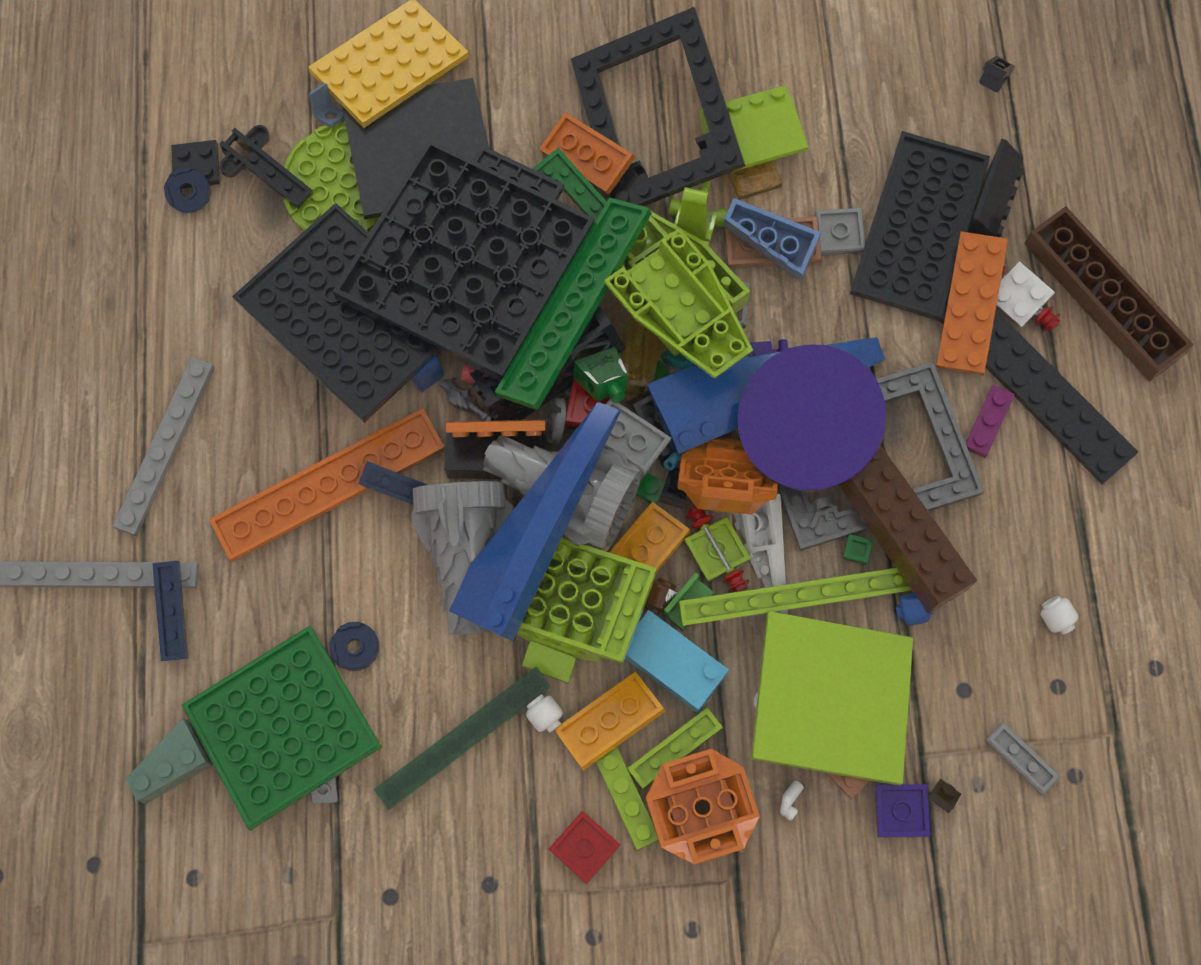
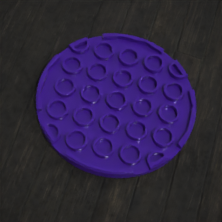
(812, 417)

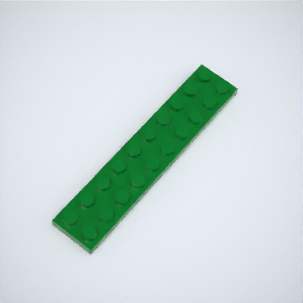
(572, 303)

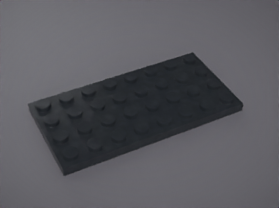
(919, 225)

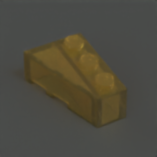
(640, 355)

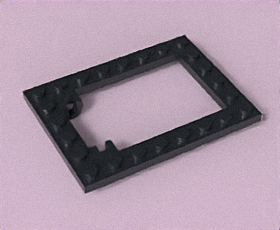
(718, 148)

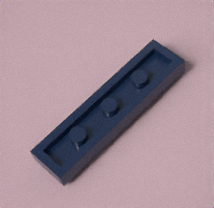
(170, 611)

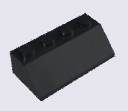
(997, 191)

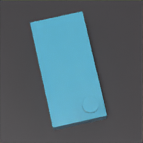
(675, 662)

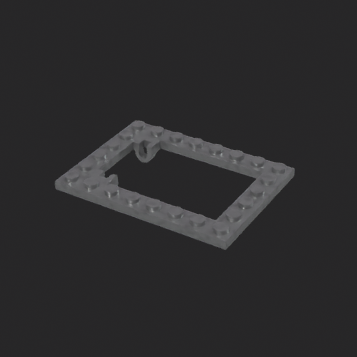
(818, 526)

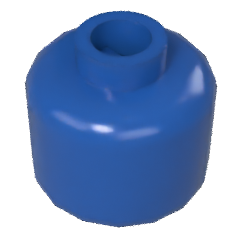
(912, 610)

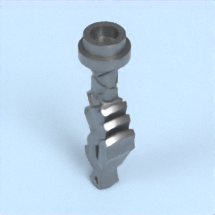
(462, 399)

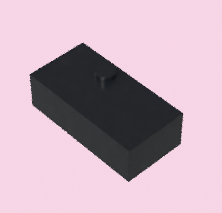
(466, 454)

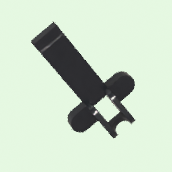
(262, 165)

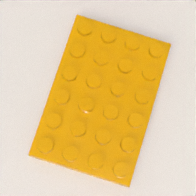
(388, 62)

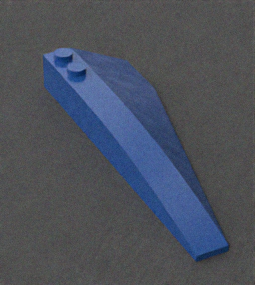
(702, 408)
(517, 556)

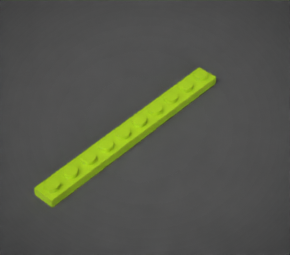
(791, 596)

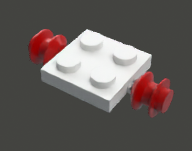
(1023, 296)

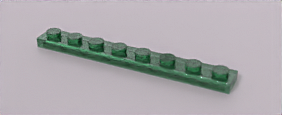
(462, 738)

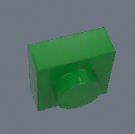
(650, 488)
(857, 549)

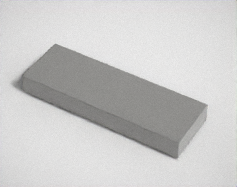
(1022, 758)

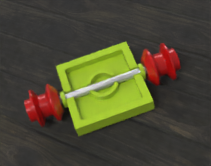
(717, 549)

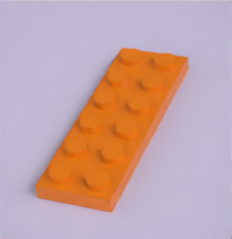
(972, 303)

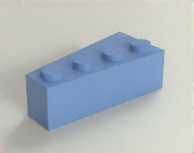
(773, 236)

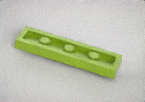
(675, 746)
(627, 799)

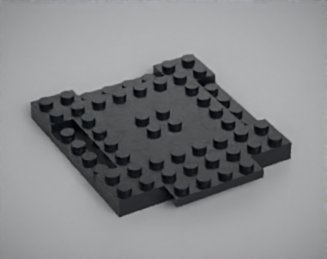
(466, 254)

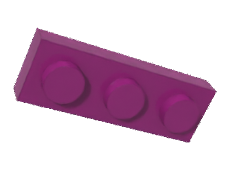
(989, 421)

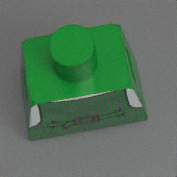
(602, 375)

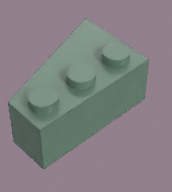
(169, 764)

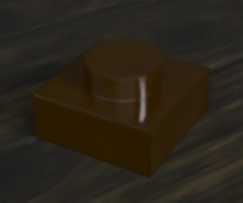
(944, 795)

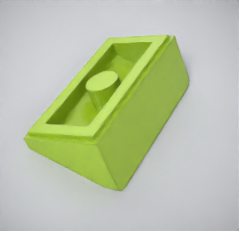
(549, 661)

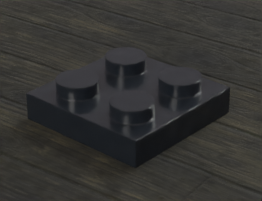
(199, 156)

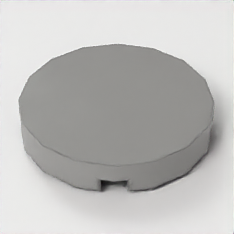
(555, 421)

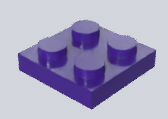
(902, 811)

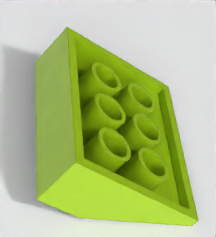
(764, 126)

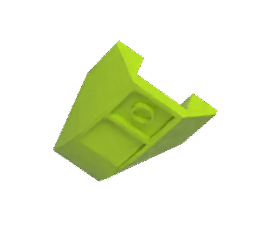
(683, 304)

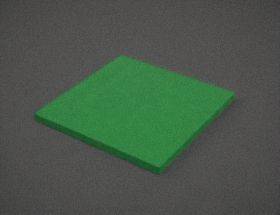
(281, 727)

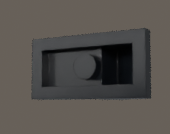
(996, 73)
(671, 494)

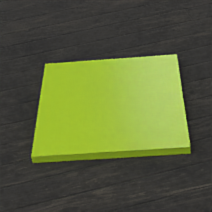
(833, 698)

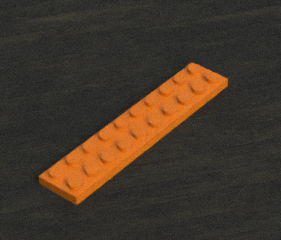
(324, 485)

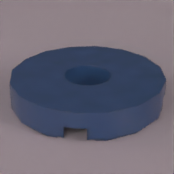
(200, 194)
(360, 659)

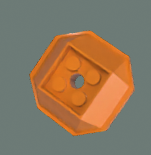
(724, 478)
(709, 779)

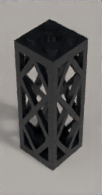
(590, 338)

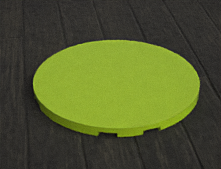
(326, 167)

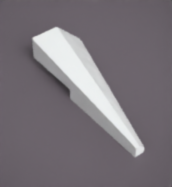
(765, 542)

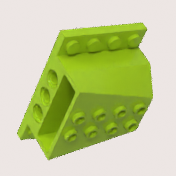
(588, 603)

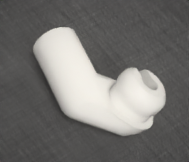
(788, 799)

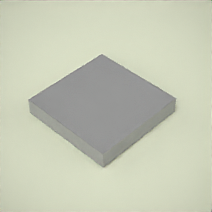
(841, 231)

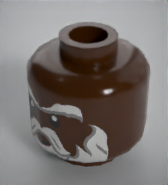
(660, 595)

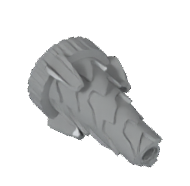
(602, 503)
(456, 526)

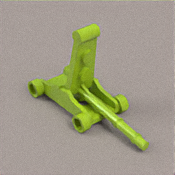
(693, 213)

